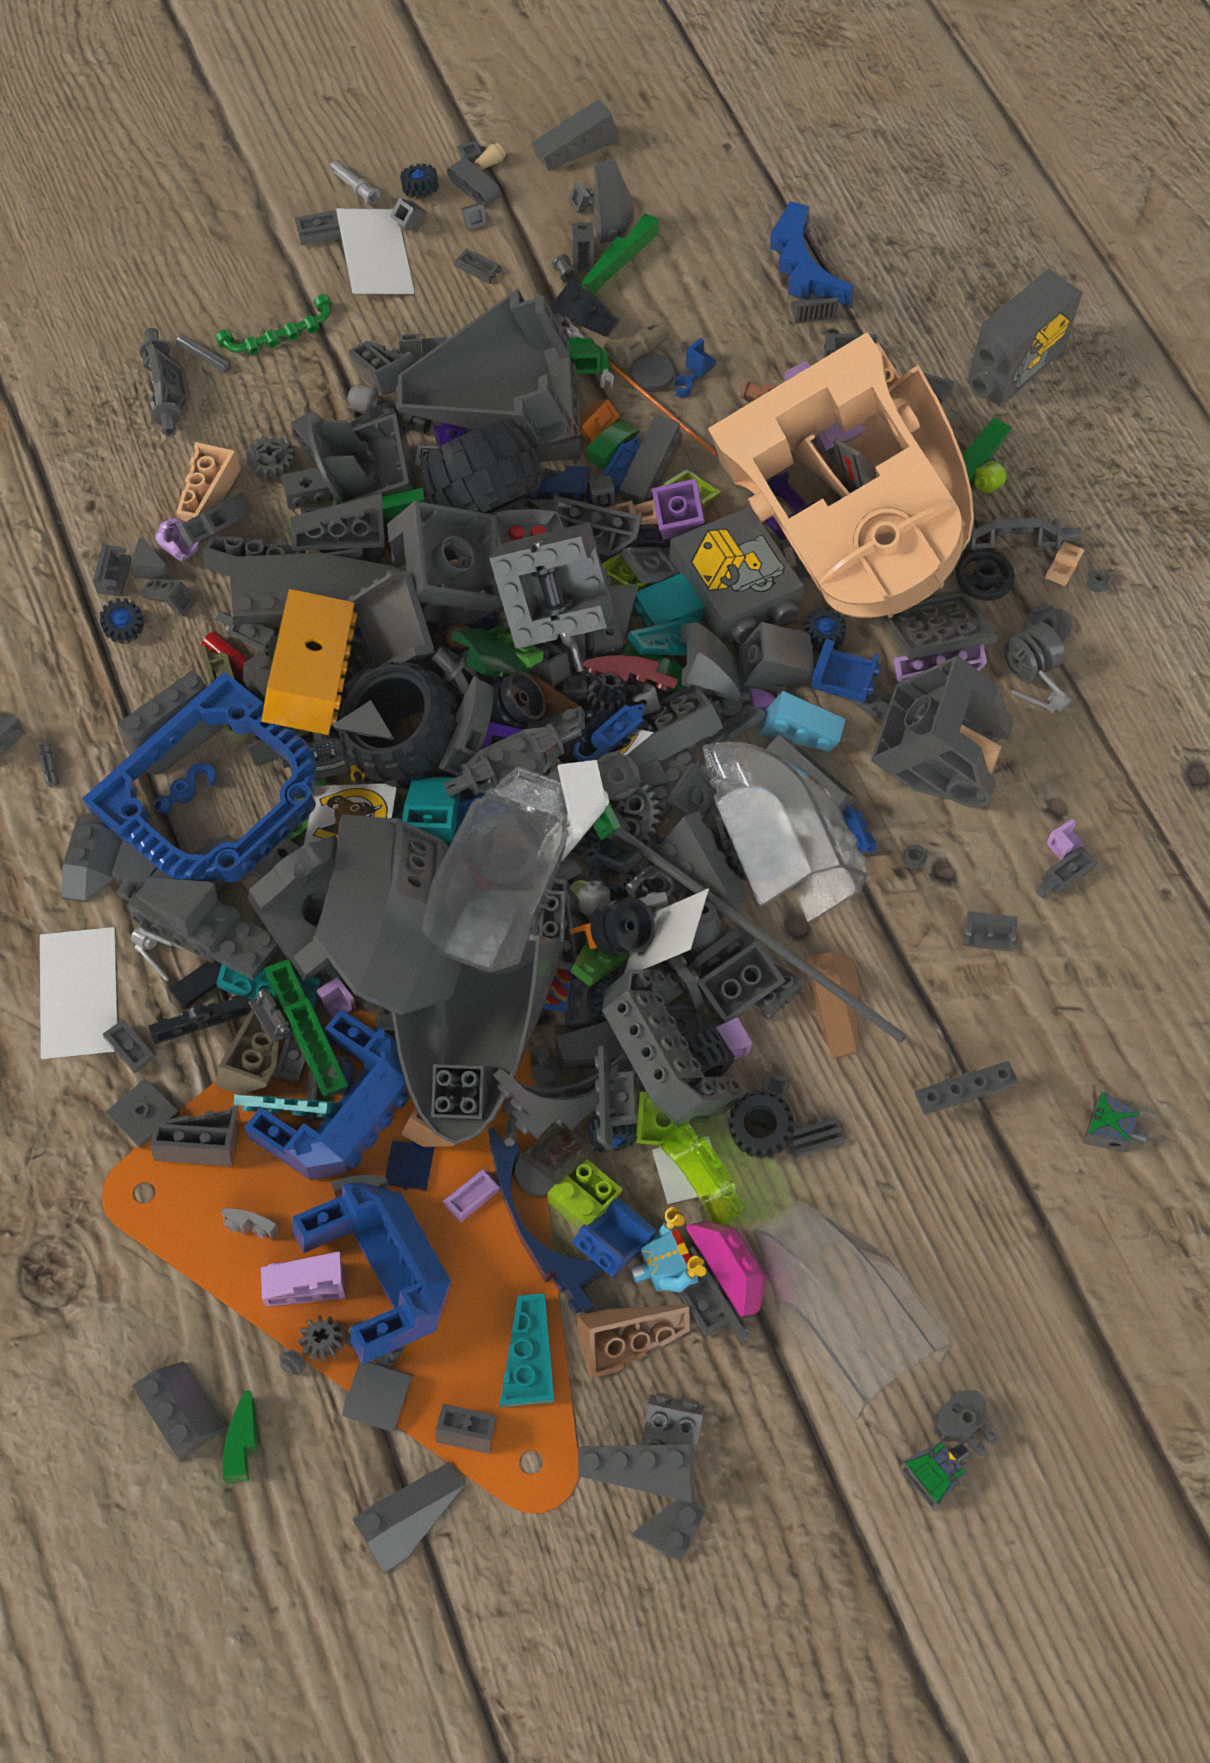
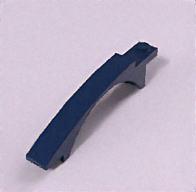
(569, 1273)

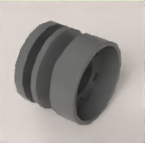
(1033, 651)

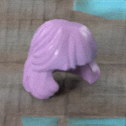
(172, 540)

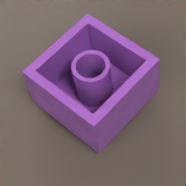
(678, 508)

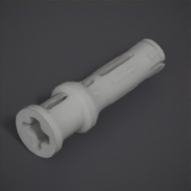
(360, 186)

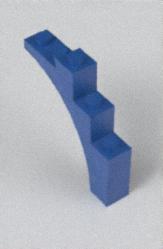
(806, 275)

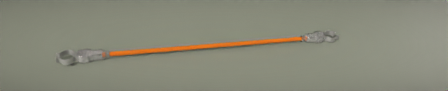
(574, 331)

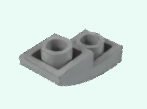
(243, 1220)

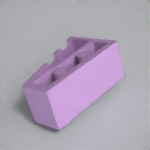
(304, 1280)

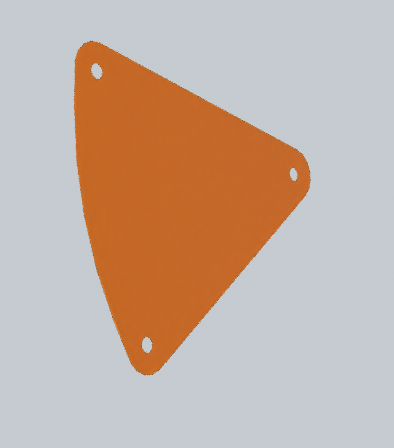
(482, 1255)

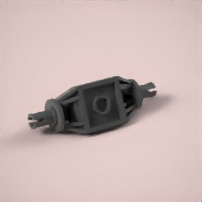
(169, 382)
(1024, 526)
(453, 673)
(518, 750)

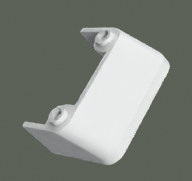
(583, 798)

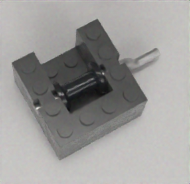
(537, 575)

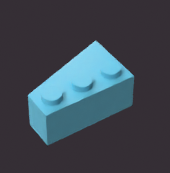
(802, 723)

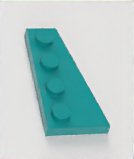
(661, 638)
(240, 985)
(276, 1104)
(528, 1362)

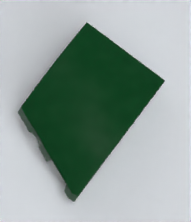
(488, 653)

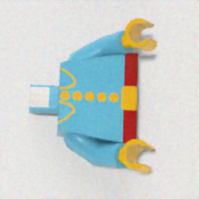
(668, 1259)

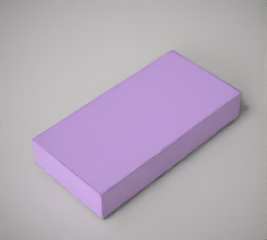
(471, 1195)

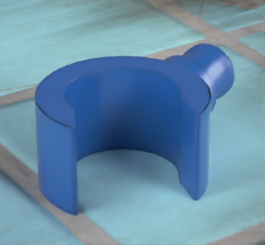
(685, 381)

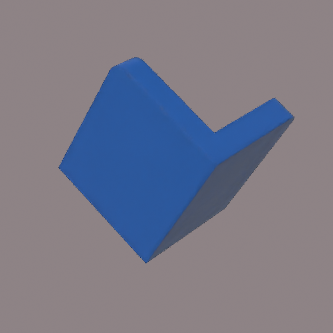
(698, 360)

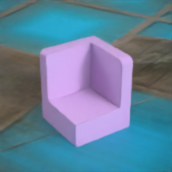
(1064, 840)
(334, 997)
(735, 1037)

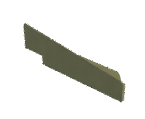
(215, 666)

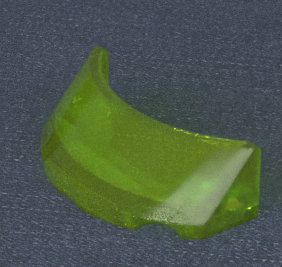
(704, 1174)

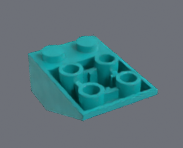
(431, 808)

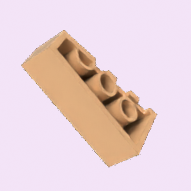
(208, 481)

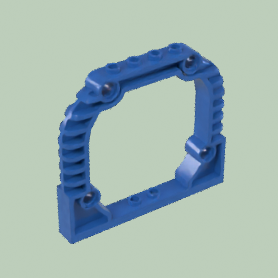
(219, 703)

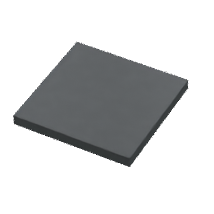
(939, 626)

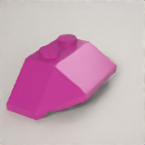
(731, 1264)

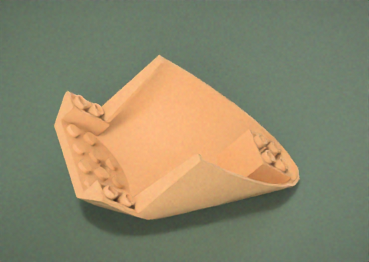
(879, 444)

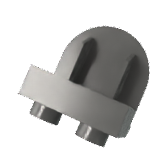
(362, 458)

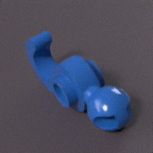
(183, 789)

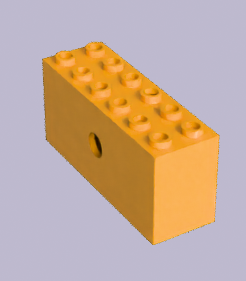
(309, 662)

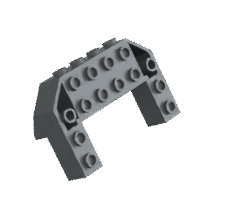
(658, 1051)

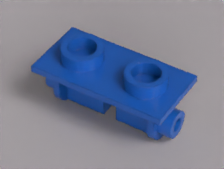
(856, 825)

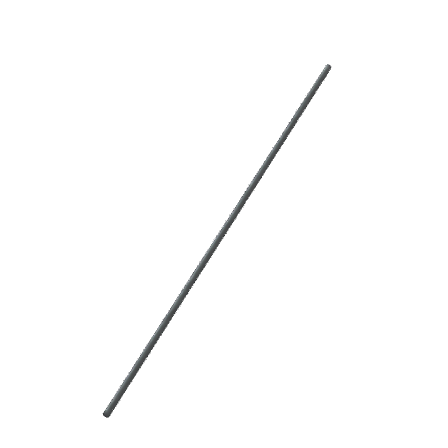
(746, 924)

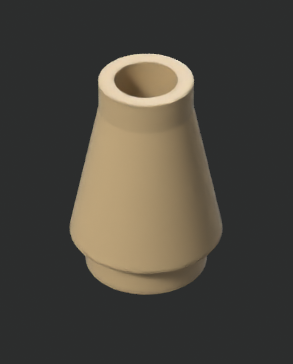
(492, 155)

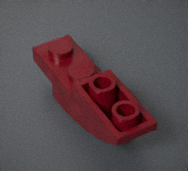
(625, 665)

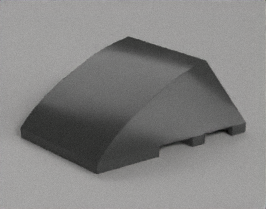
(709, 663)

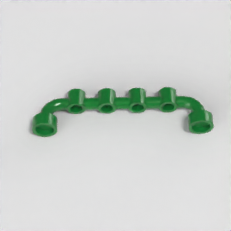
(271, 337)

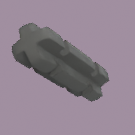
(48, 765)

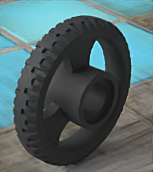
(985, 575)

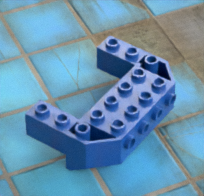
(363, 1112)
(397, 1256)

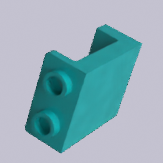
(667, 602)

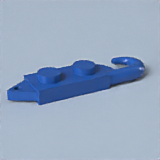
(620, 464)
(613, 732)

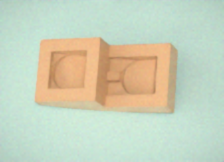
(1064, 564)

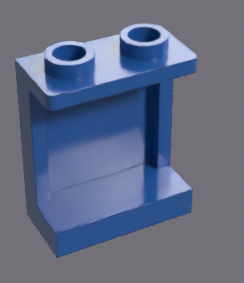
(845, 673)
(614, 1237)

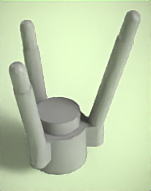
(1058, 699)
(147, 939)

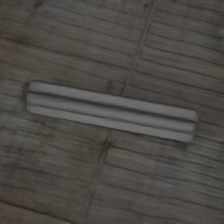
(203, 353)

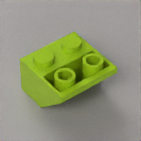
(583, 1194)

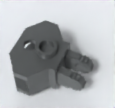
(964, 1423)

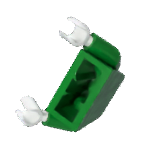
(590, 358)

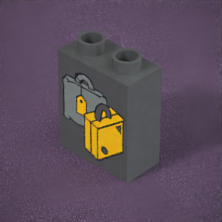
(1023, 337)
(738, 575)

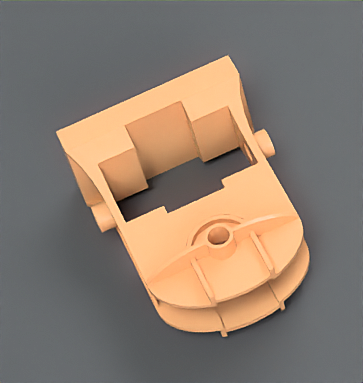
(881, 542)

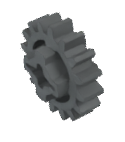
(270, 457)

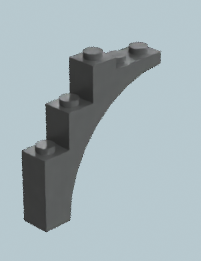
(564, 1105)

